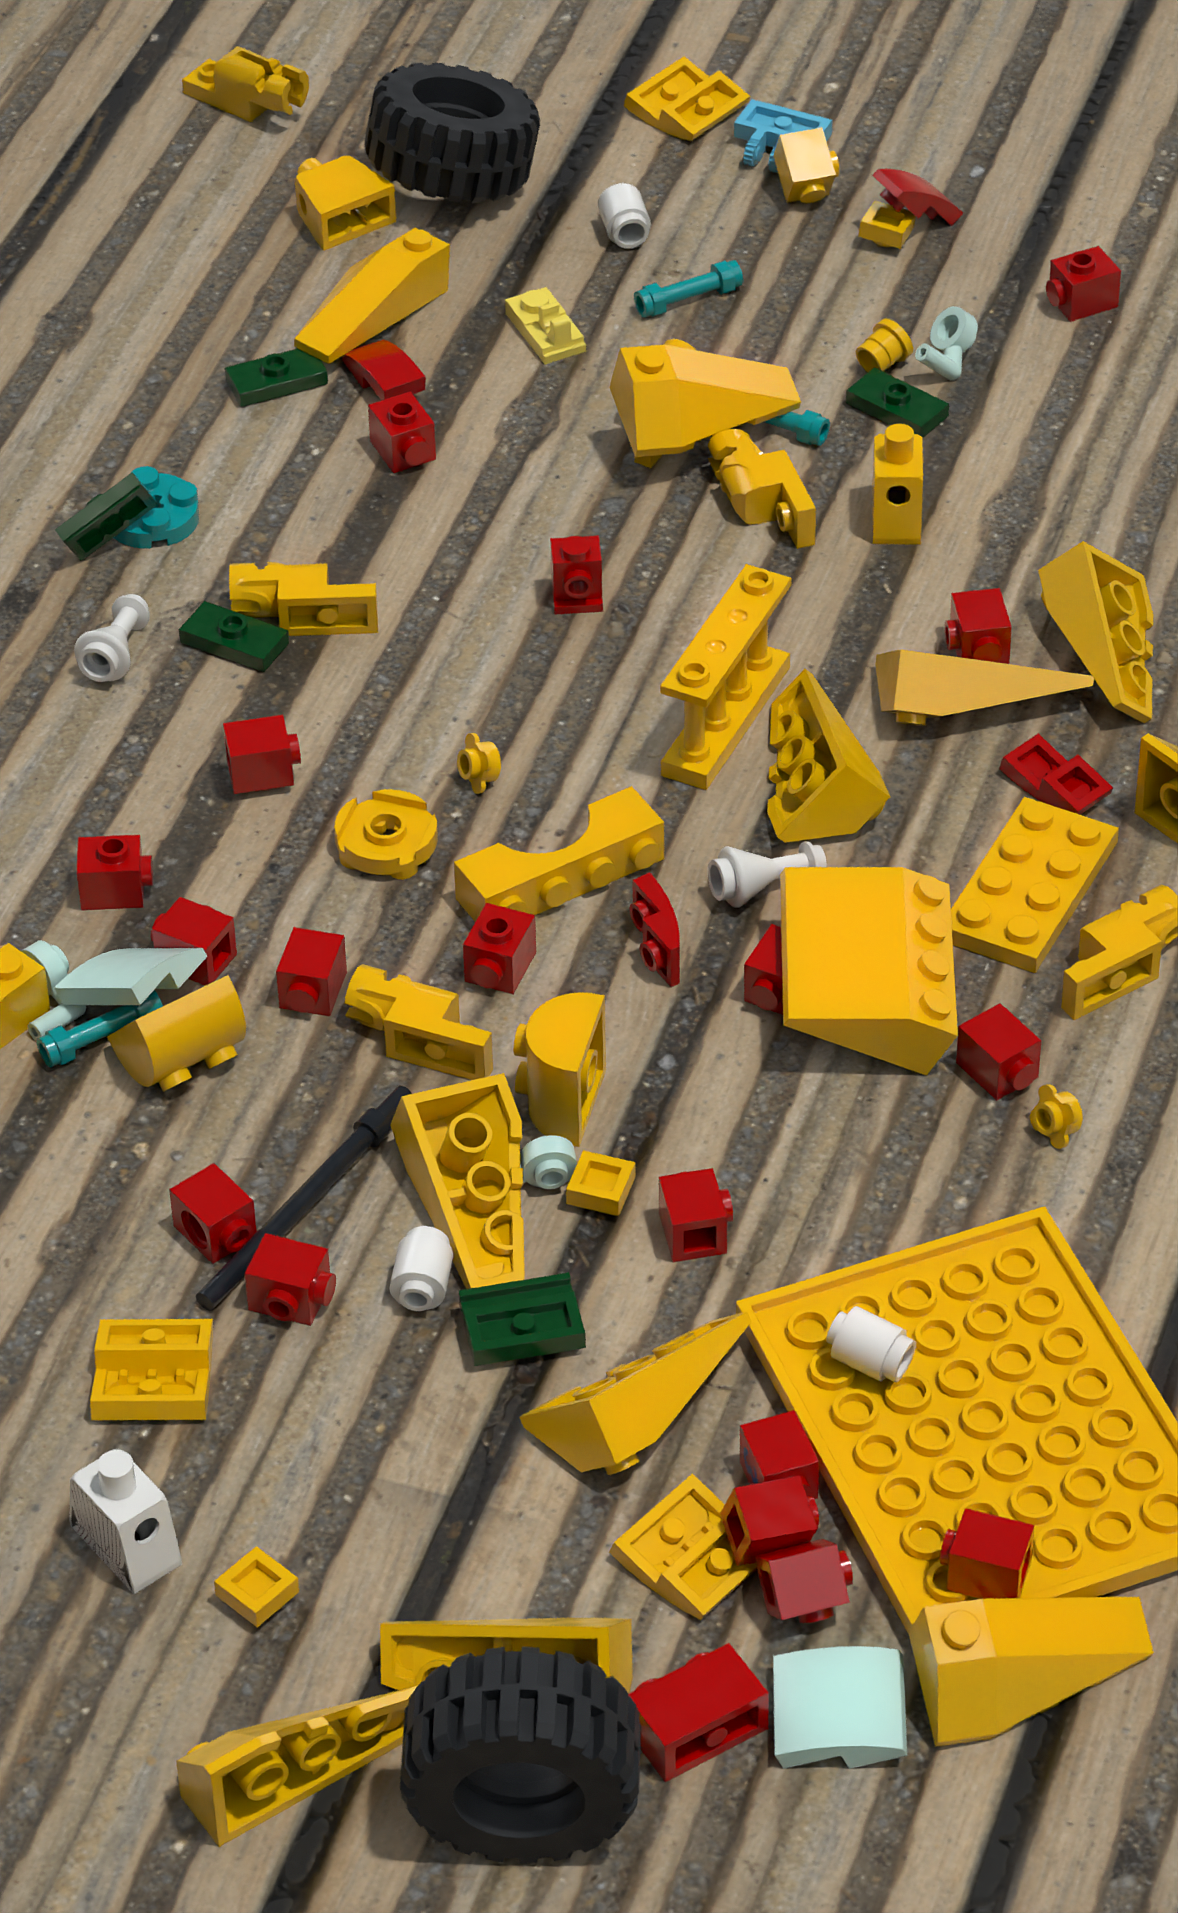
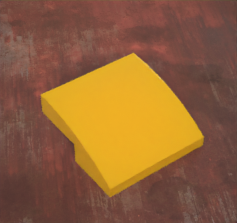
(685, 100)
(152, 1369)
(683, 1550)

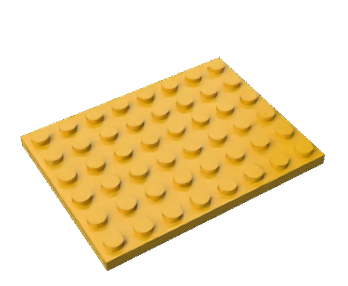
(1008, 1409)

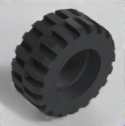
(452, 132)
(520, 1755)

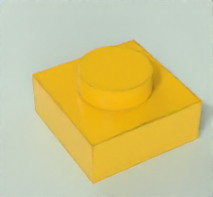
(886, 225)
(600, 1183)
(256, 1586)

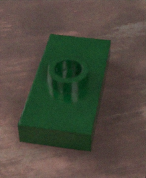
(275, 376)
(897, 402)
(106, 516)
(234, 636)

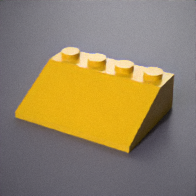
(870, 961)

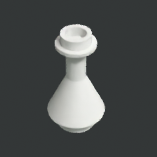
(105, 651)
(741, 874)

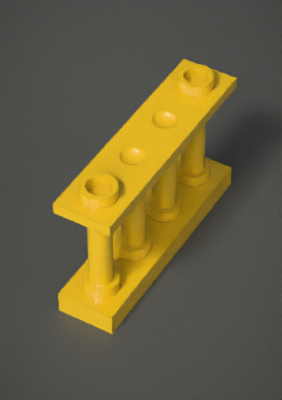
(725, 677)

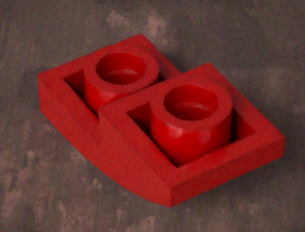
(915, 194)
(658, 923)

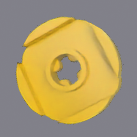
(396, 854)

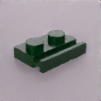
(522, 1319)

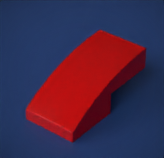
(385, 369)
(1052, 778)

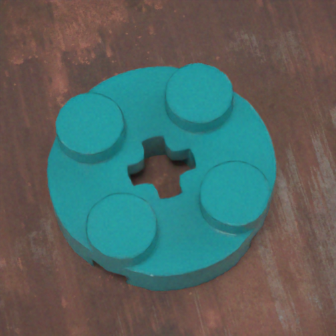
(171, 518)

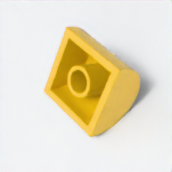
(182, 1034)
(563, 1063)

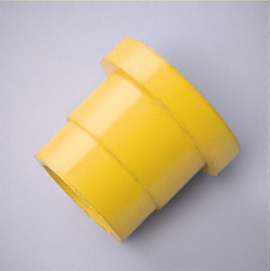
(884, 346)

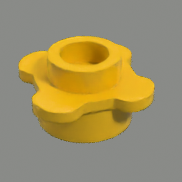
(479, 762)
(1056, 1115)

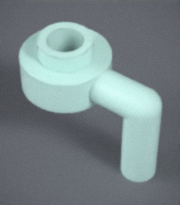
(952, 334)
(56, 970)
(548, 1162)

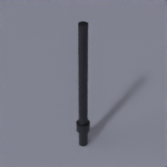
(368, 1131)

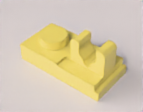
(545, 325)

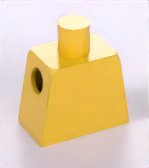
(342, 200)
(897, 467)

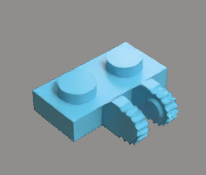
(765, 122)

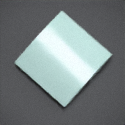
(128, 975)
(839, 1705)

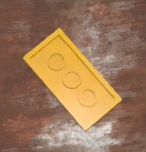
(1030, 883)

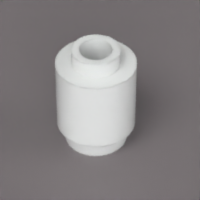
(624, 215)
(422, 1269)
(870, 1344)

